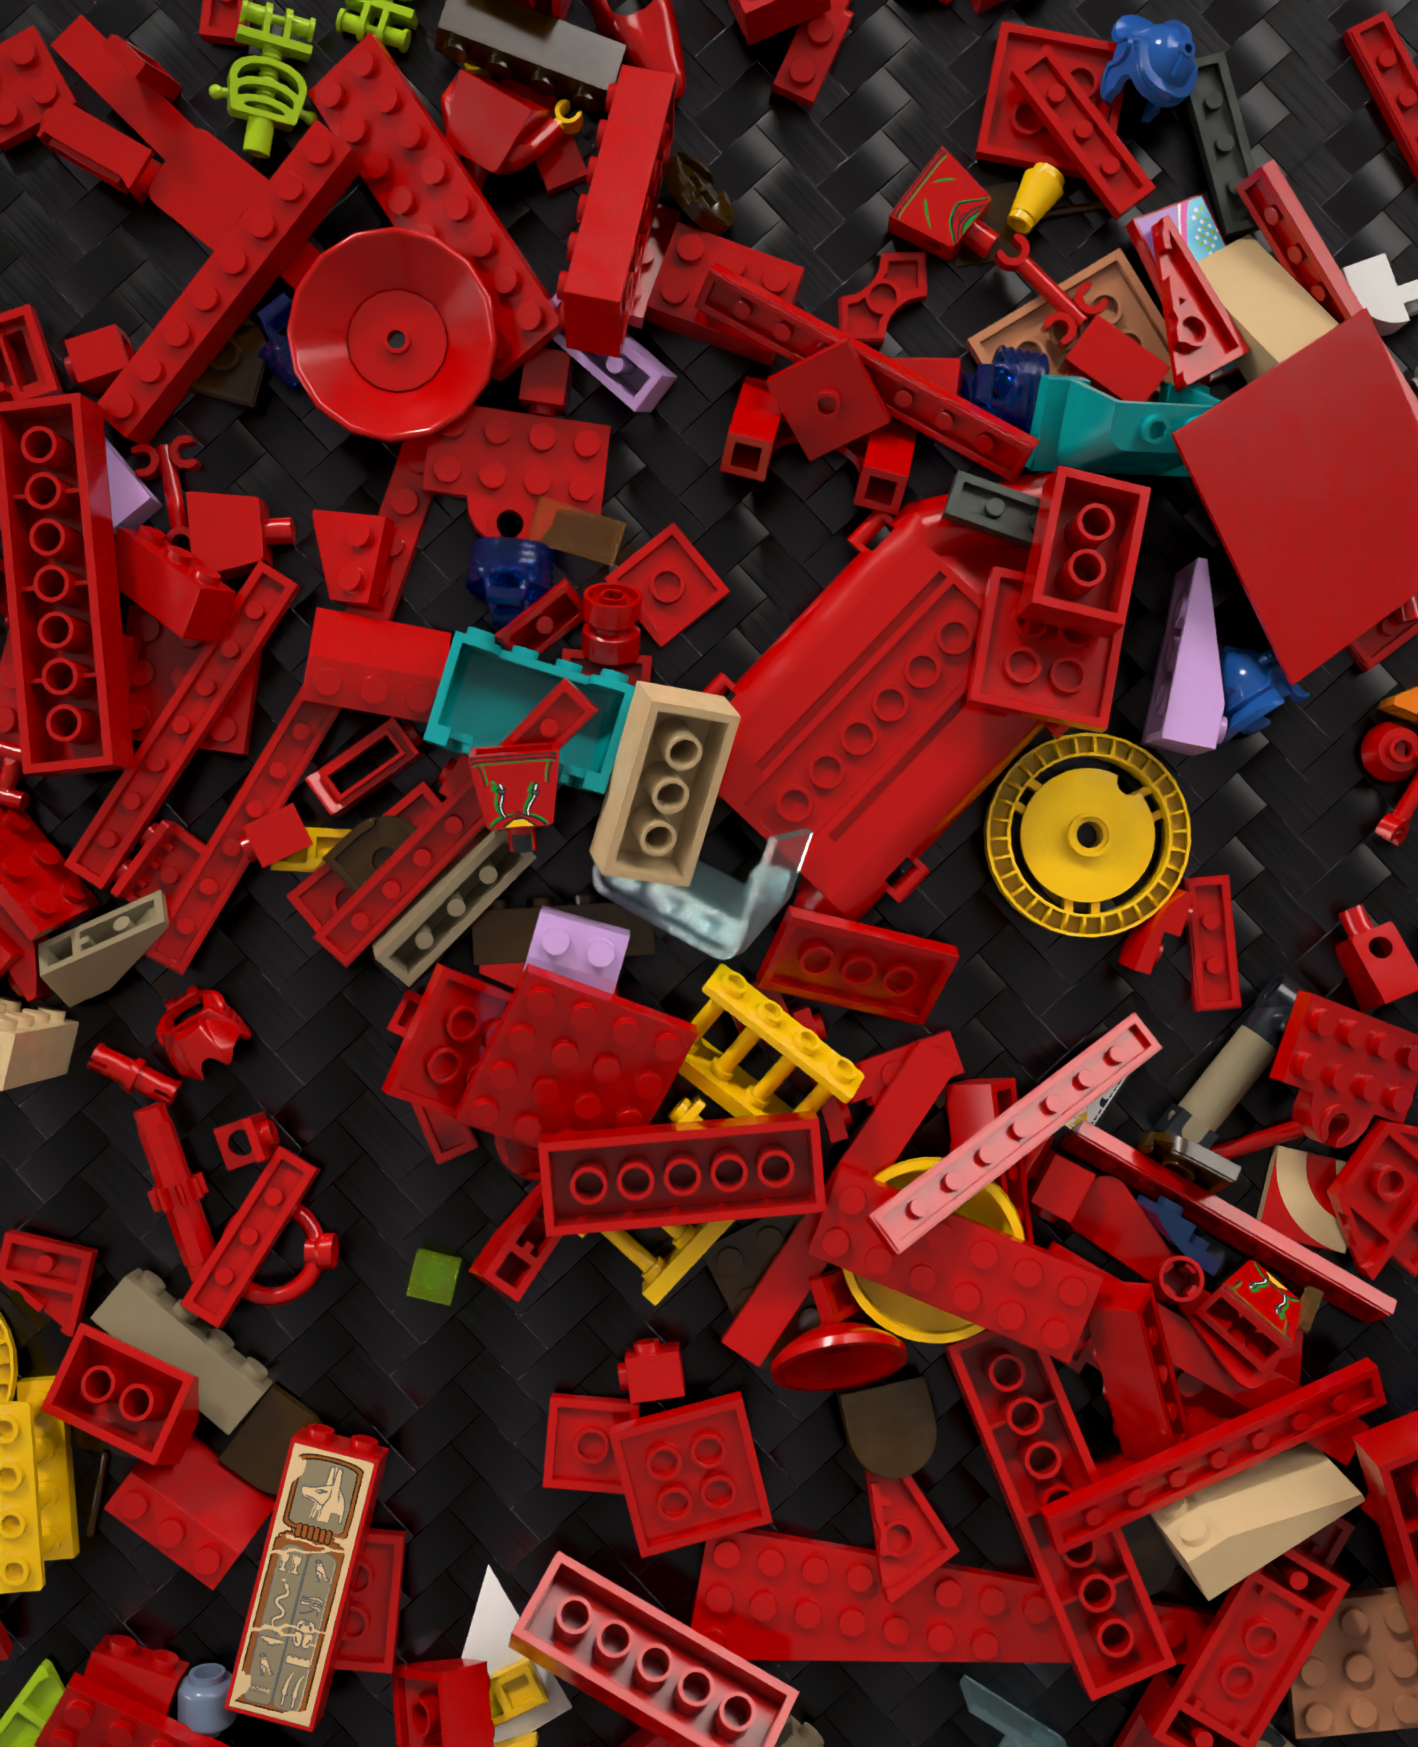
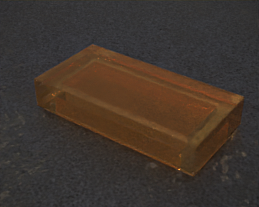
(576, 531)

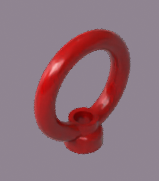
(320, 1253)

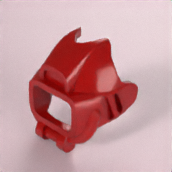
(202, 1036)

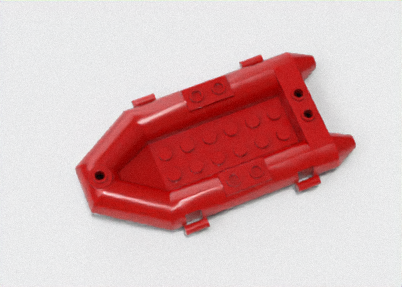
(865, 713)

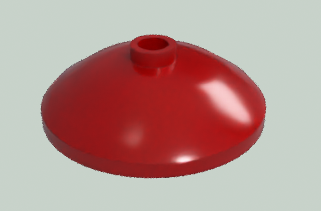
(838, 1358)

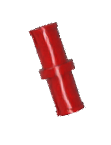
(134, 1075)

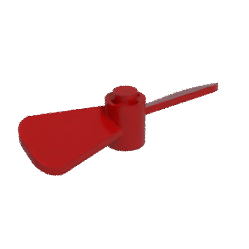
(1119, 1228)

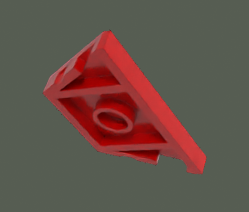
(1377, 1194)

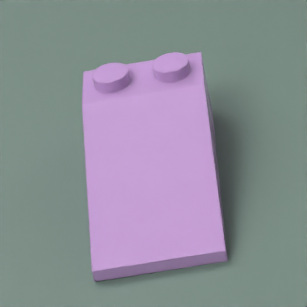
(1187, 683)
(578, 948)

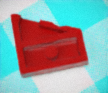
(353, 555)
(49, 1275)

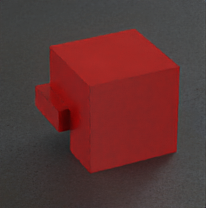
(25, 357)

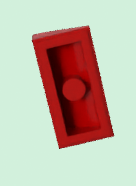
(544, 620)

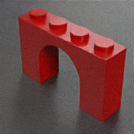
(761, 428)

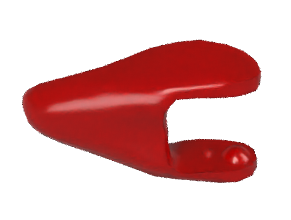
(649, 37)

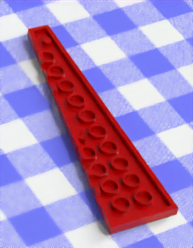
(825, 1602)

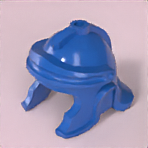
(1155, 59)
(1253, 688)

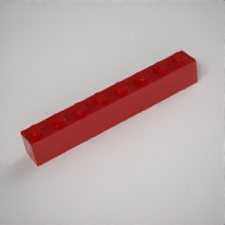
(230, 284)

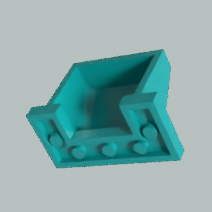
(1109, 435)

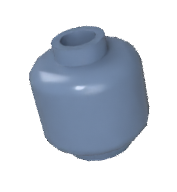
(203, 1698)

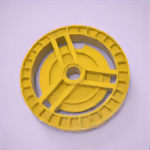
(1121, 826)

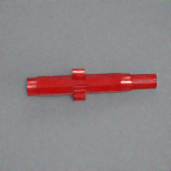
(176, 1187)

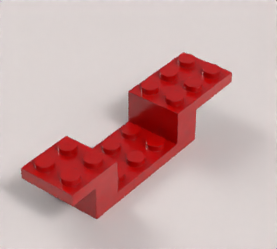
(1246, 1652)

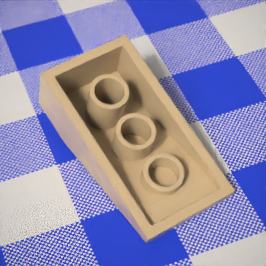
(1264, 304)
(1254, 1516)

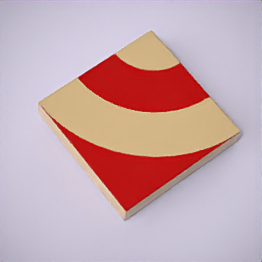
(1297, 1199)

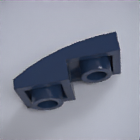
(1178, 1232)

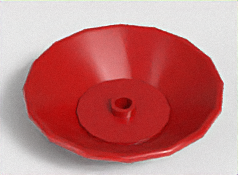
(362, 297)

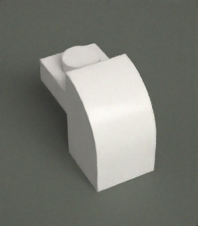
(1377, 290)

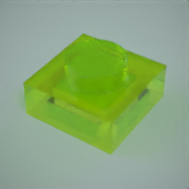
(434, 1277)

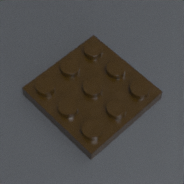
(742, 1259)

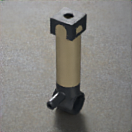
(1234, 1067)

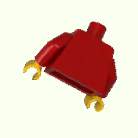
(498, 126)

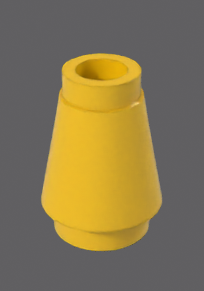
(1036, 195)

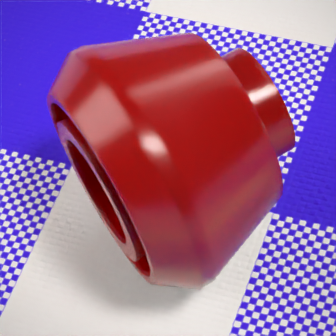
(1390, 751)

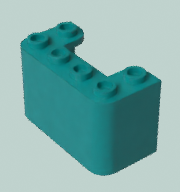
(493, 690)

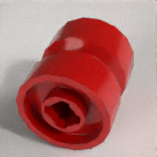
(610, 625)

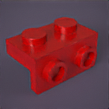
(161, 863)

